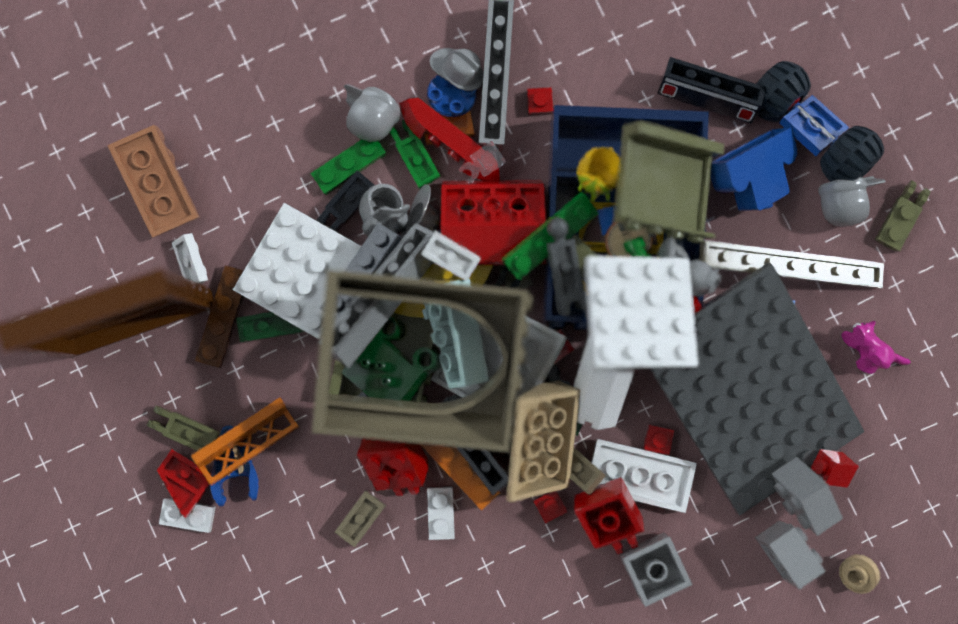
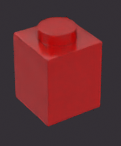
(834, 468)

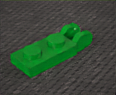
(415, 157)

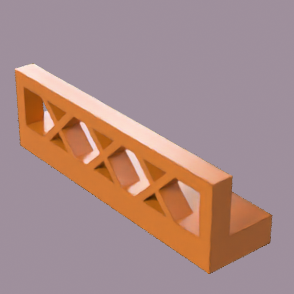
(240, 433)

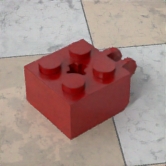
(394, 464)
(609, 515)

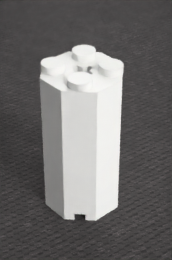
(601, 392)

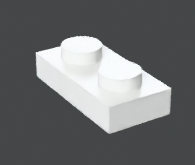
(450, 255)
(189, 258)
(440, 513)
(199, 519)

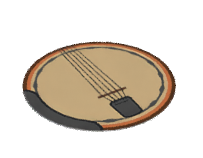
(617, 235)

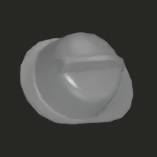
(458, 67)
(422, 212)

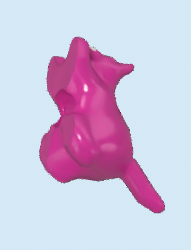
(872, 350)

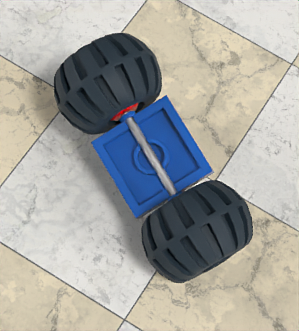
(851, 150)

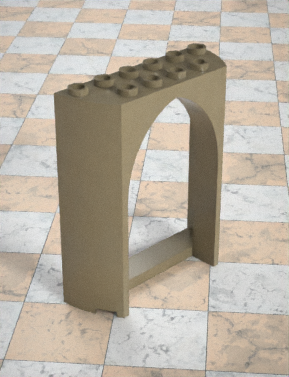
(473, 421)

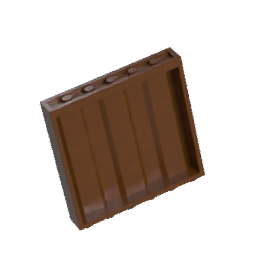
(106, 315)

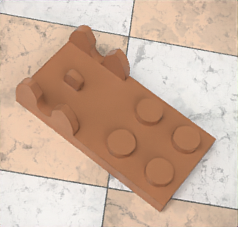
(153, 180)

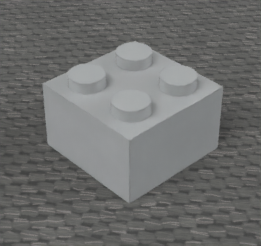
(806, 496)
(791, 554)
(655, 569)

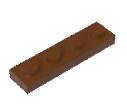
(221, 319)

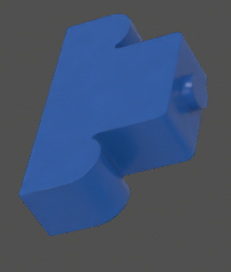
(756, 170)

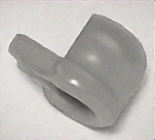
(371, 113)
(846, 201)
(384, 206)

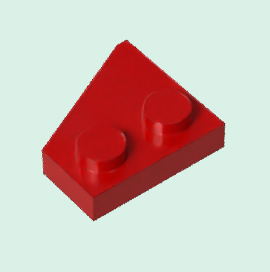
(183, 481)

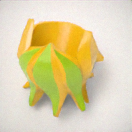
(599, 172)

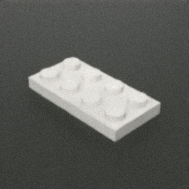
(648, 475)

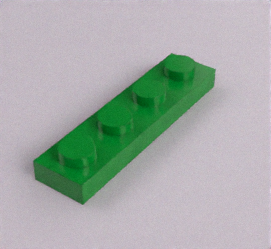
(534, 249)

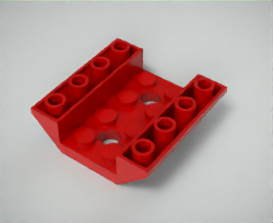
(492, 224)

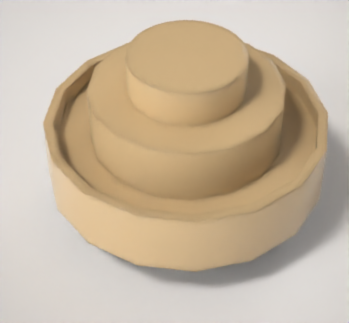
(859, 573)

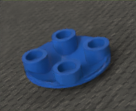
(448, 99)

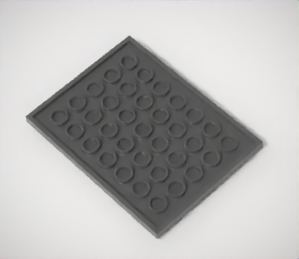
(757, 389)

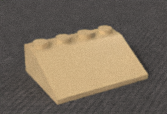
(543, 440)

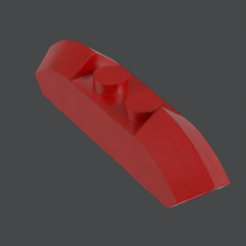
(424, 119)

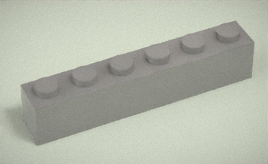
(496, 73)
(367, 315)

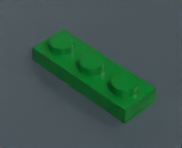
(344, 165)

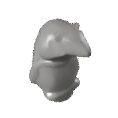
(702, 276)

